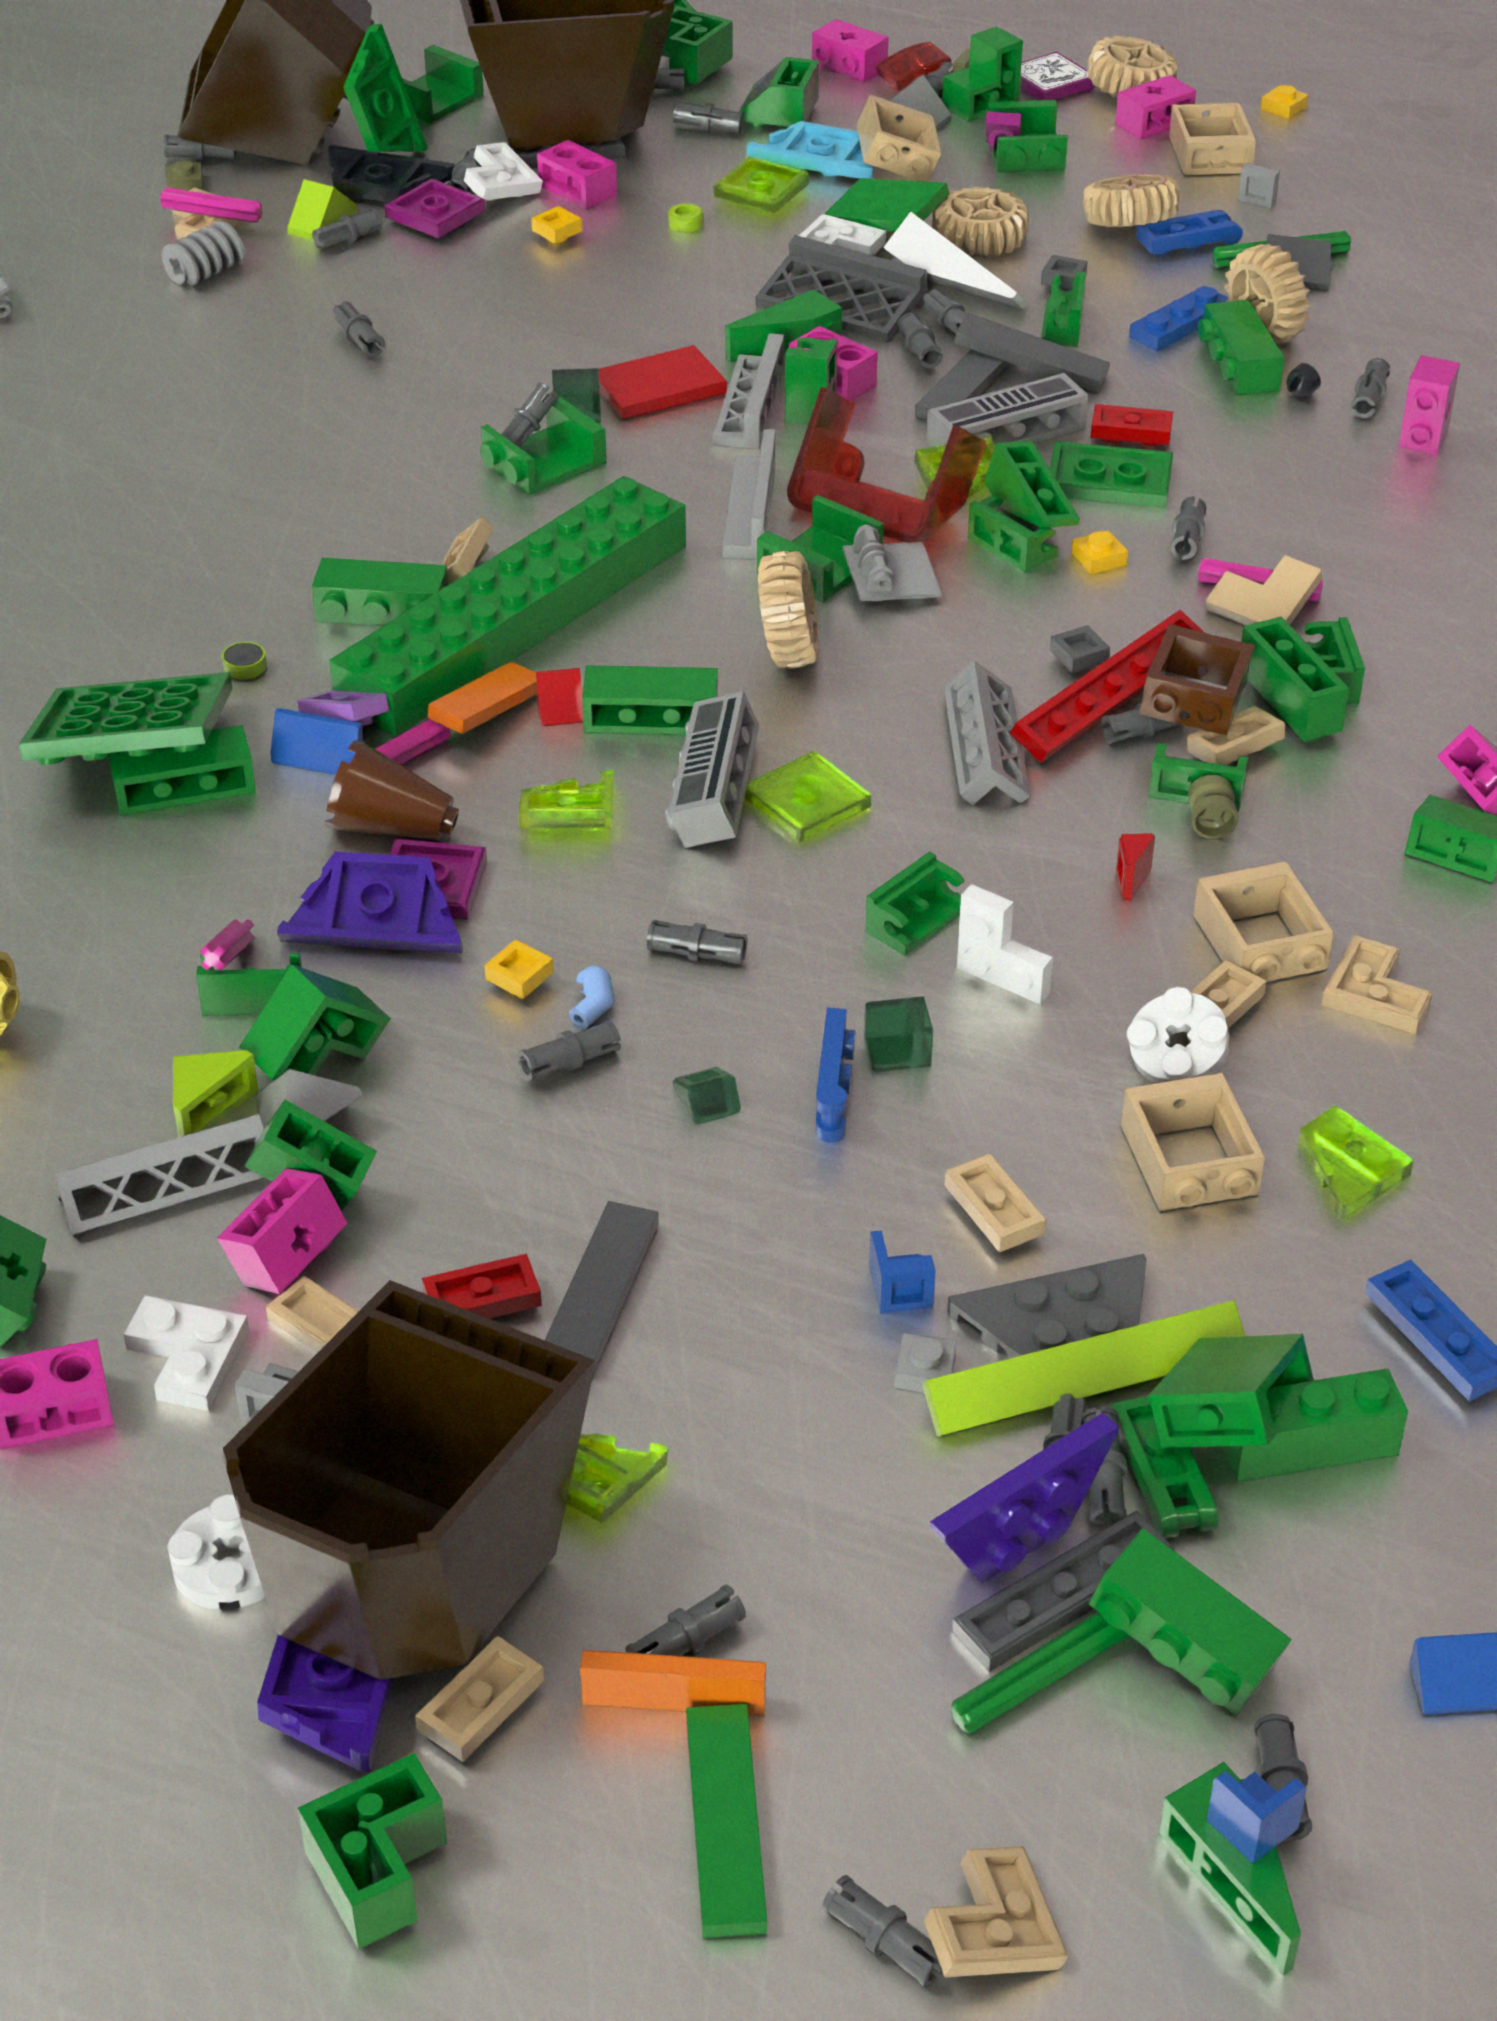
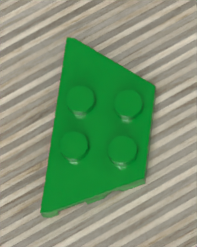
(381, 98)

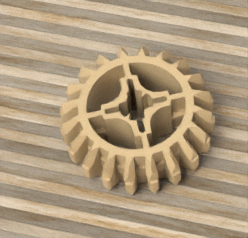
(1128, 62)
(1131, 200)
(982, 221)
(1273, 289)
(788, 609)

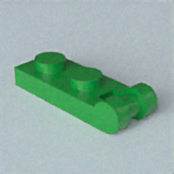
(1164, 1473)

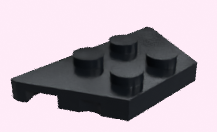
(381, 175)

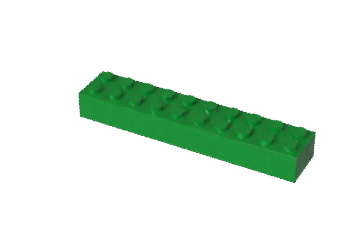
(512, 601)

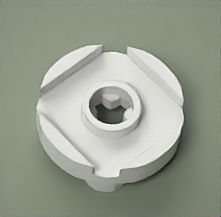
(1175, 1013)
(195, 1554)

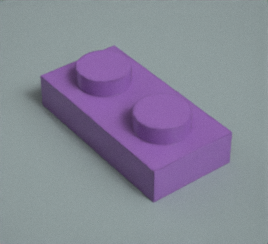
(345, 705)

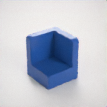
(902, 1280)
(1254, 1813)

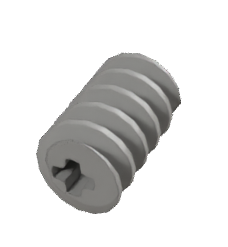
(203, 253)

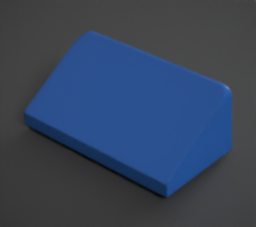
(312, 740)
(1455, 1672)

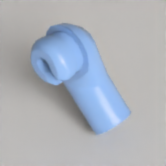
(598, 999)

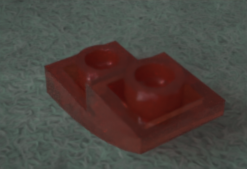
(911, 63)

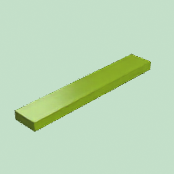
(1076, 1368)

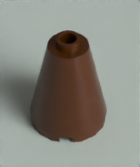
(387, 799)

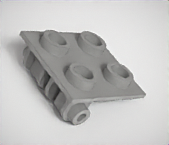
(889, 569)

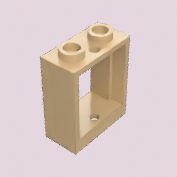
(884, 138)
(1199, 138)
(1272, 889)
(1204, 1103)

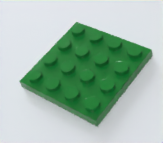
(127, 717)

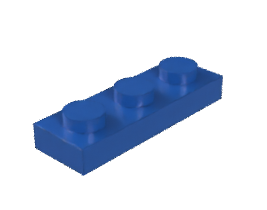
(1174, 320)
(1436, 1328)

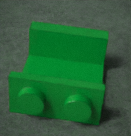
(446, 86)
(1038, 145)
(549, 456)
(822, 544)
(1221, 1390)

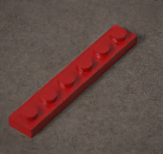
(1094, 694)

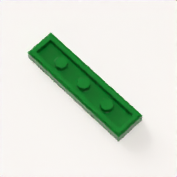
(725, 1821)

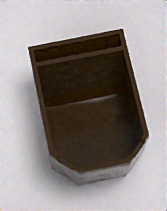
(568, 65)
(273, 75)
(409, 1482)

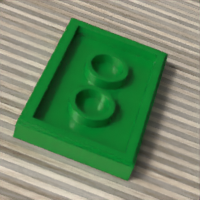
(888, 202)
(1112, 473)

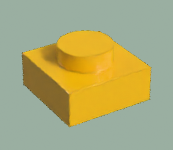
(1284, 101)
(556, 224)
(1099, 552)
(519, 969)

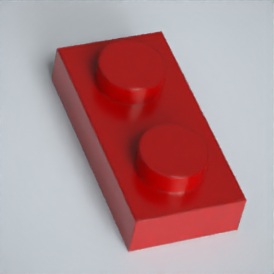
(1131, 424)
(488, 1288)

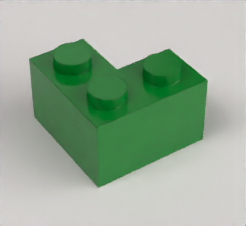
(698, 43)
(991, 75)
(309, 1019)
(365, 1838)

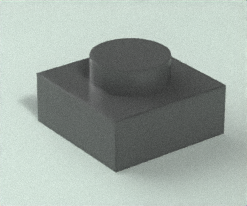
(1065, 267)
(1079, 649)

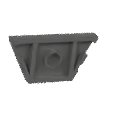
(1055, 1306)

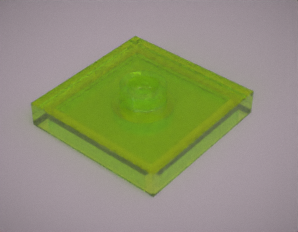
(761, 184)
(807, 796)

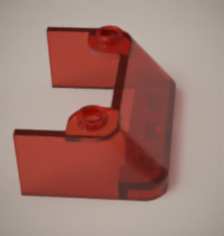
(835, 467)

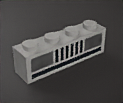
(1014, 414)
(713, 770)

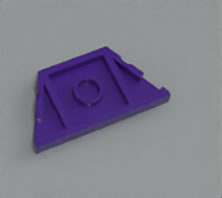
(374, 905)
(1027, 1504)
(324, 1703)

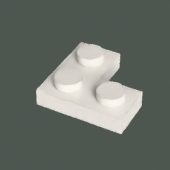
(501, 173)
(846, 234)
(991, 954)
(195, 1340)

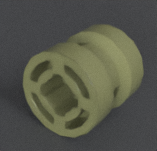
(1212, 807)

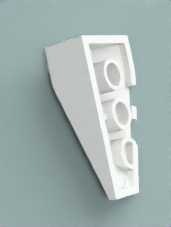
(946, 264)

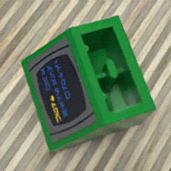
(783, 94)

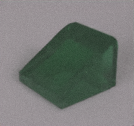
(708, 1094)

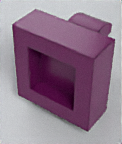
(1001, 125)

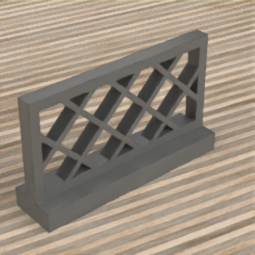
(848, 272)

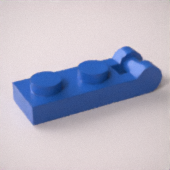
(1189, 232)
(834, 1076)

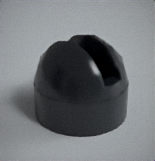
(1303, 380)

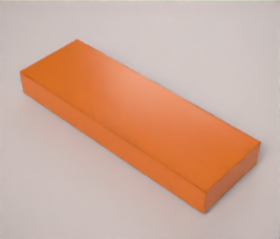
(484, 698)
(671, 1681)

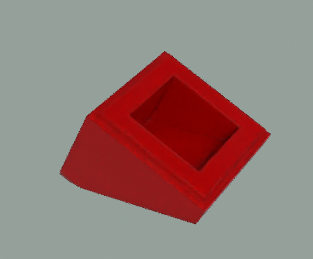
(559, 696)
(1134, 862)

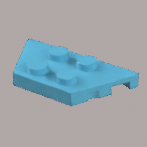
(815, 148)

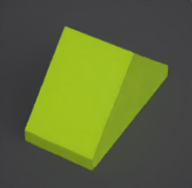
(318, 207)
(210, 1087)

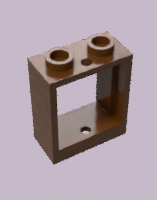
(1200, 658)

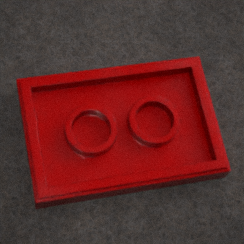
(660, 382)

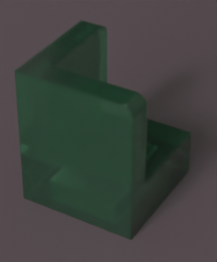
(579, 389)
(898, 1034)

